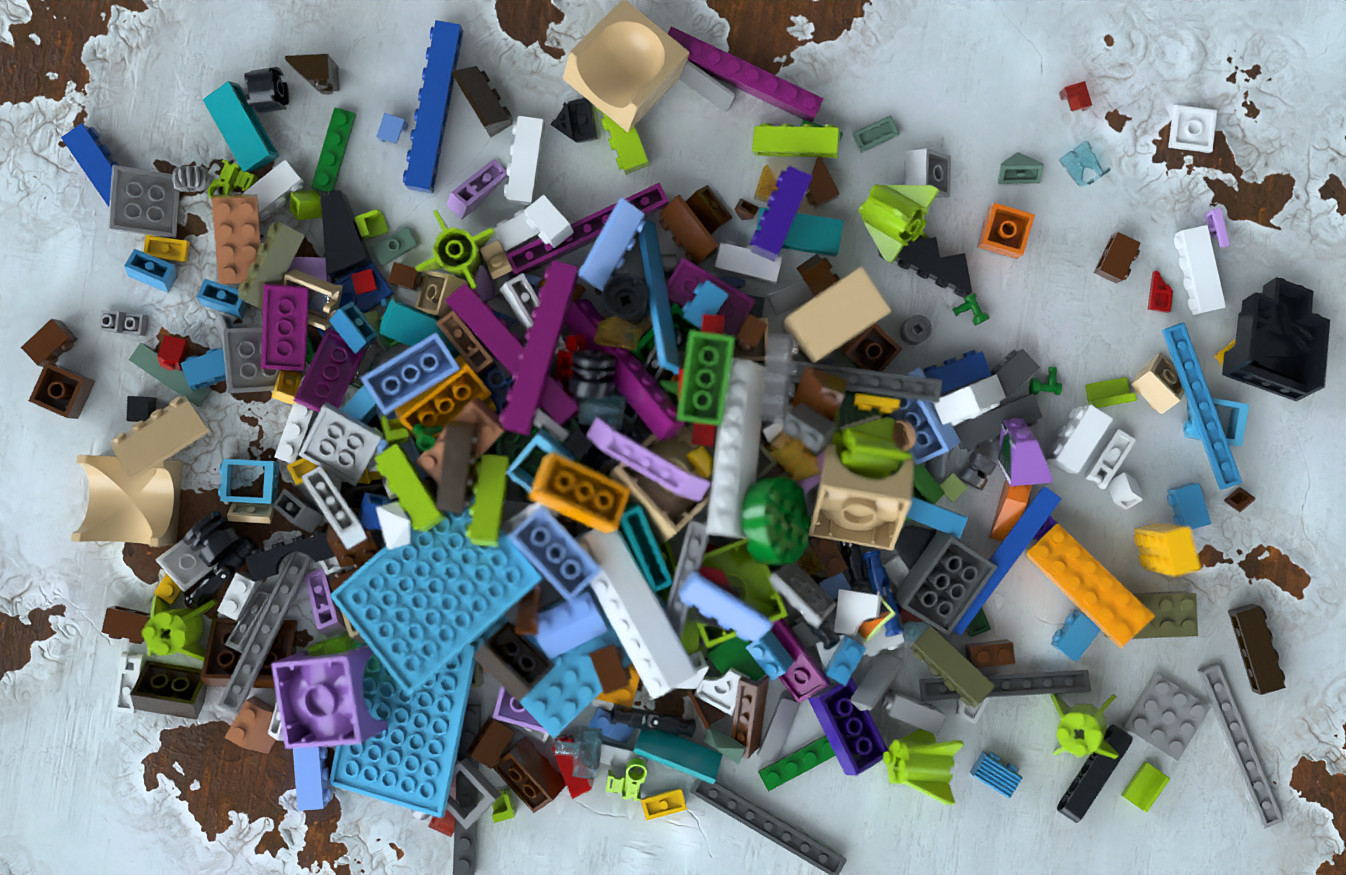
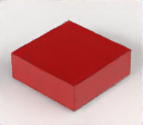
(364, 282)

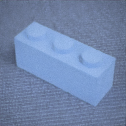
(311, 777)

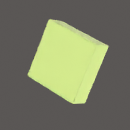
(953, 487)

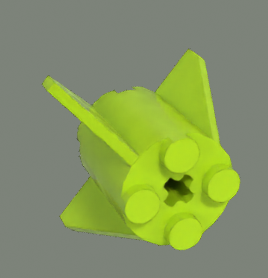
(896, 215)
(446, 251)
(869, 449)
(175, 629)
(1081, 717)
(923, 764)

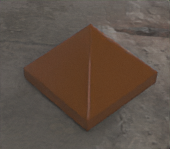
(745, 209)
(1239, 499)

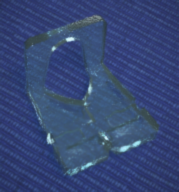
(1082, 158)

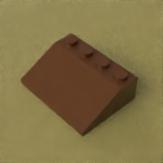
(222, 660)

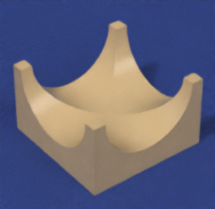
(860, 508)
(129, 509)

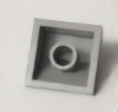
(928, 168)

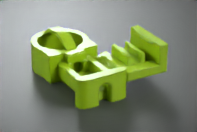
(232, 177)
(630, 783)

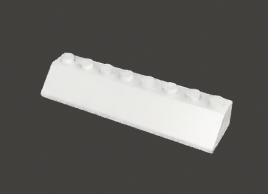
(736, 448)
(636, 613)

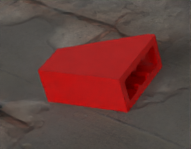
(575, 785)

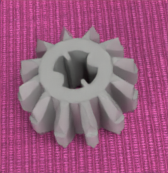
(191, 178)

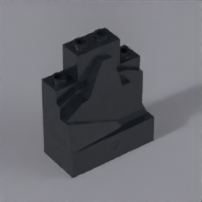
(1280, 342)

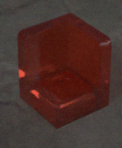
(1077, 96)
(443, 825)

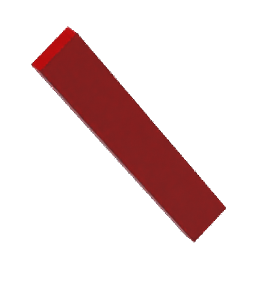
(704, 433)

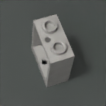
(913, 711)
(485, 787)

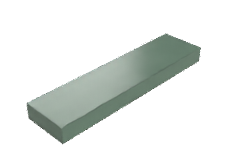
(147, 360)

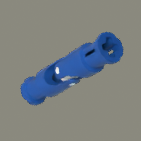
(881, 586)

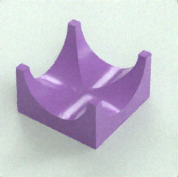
(324, 699)

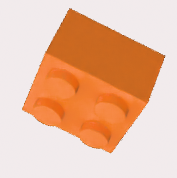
(1005, 230)

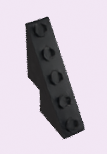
(925, 260)

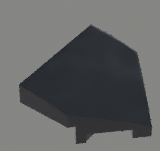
(577, 121)
(913, 542)

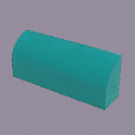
(240, 127)
(812, 234)
(412, 325)
(644, 547)
(678, 754)

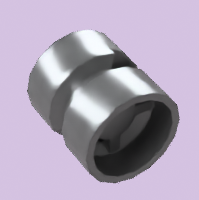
(915, 329)
(977, 470)

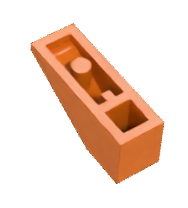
(1009, 509)

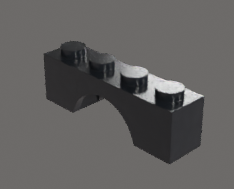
(267, 563)

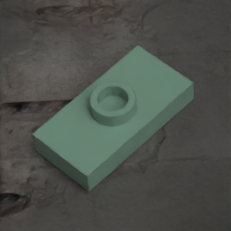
(876, 134)
(394, 246)

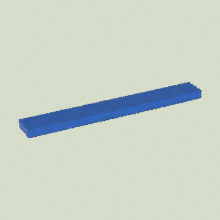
(1011, 549)

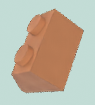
(252, 726)

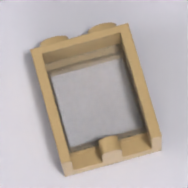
(323, 297)

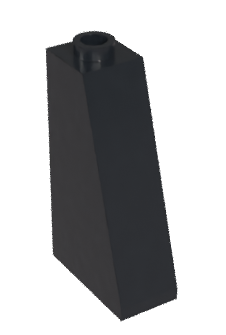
(342, 240)

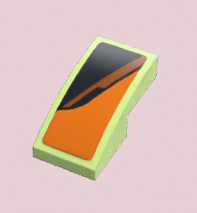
(872, 626)

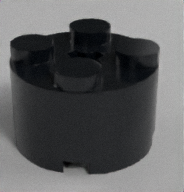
(266, 90)

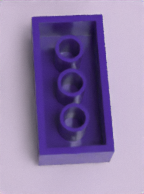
(783, 208)
(848, 729)

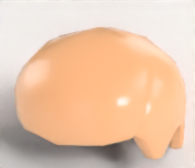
(904, 435)

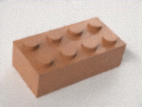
(236, 235)
(488, 425)

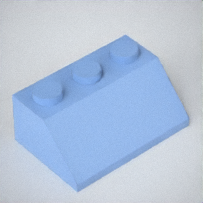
(570, 625)

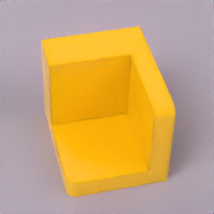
(701, 461)

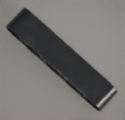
(1093, 776)

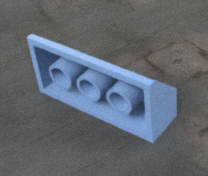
(612, 244)
(410, 373)
(931, 435)
(554, 553)
(724, 606)

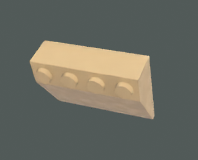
(158, 437)

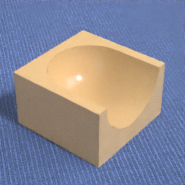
(625, 65)
(836, 316)
(663, 508)

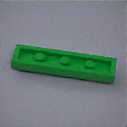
(333, 150)
(796, 763)

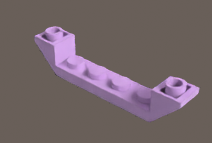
(646, 461)

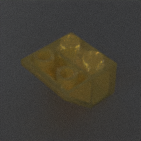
(793, 456)

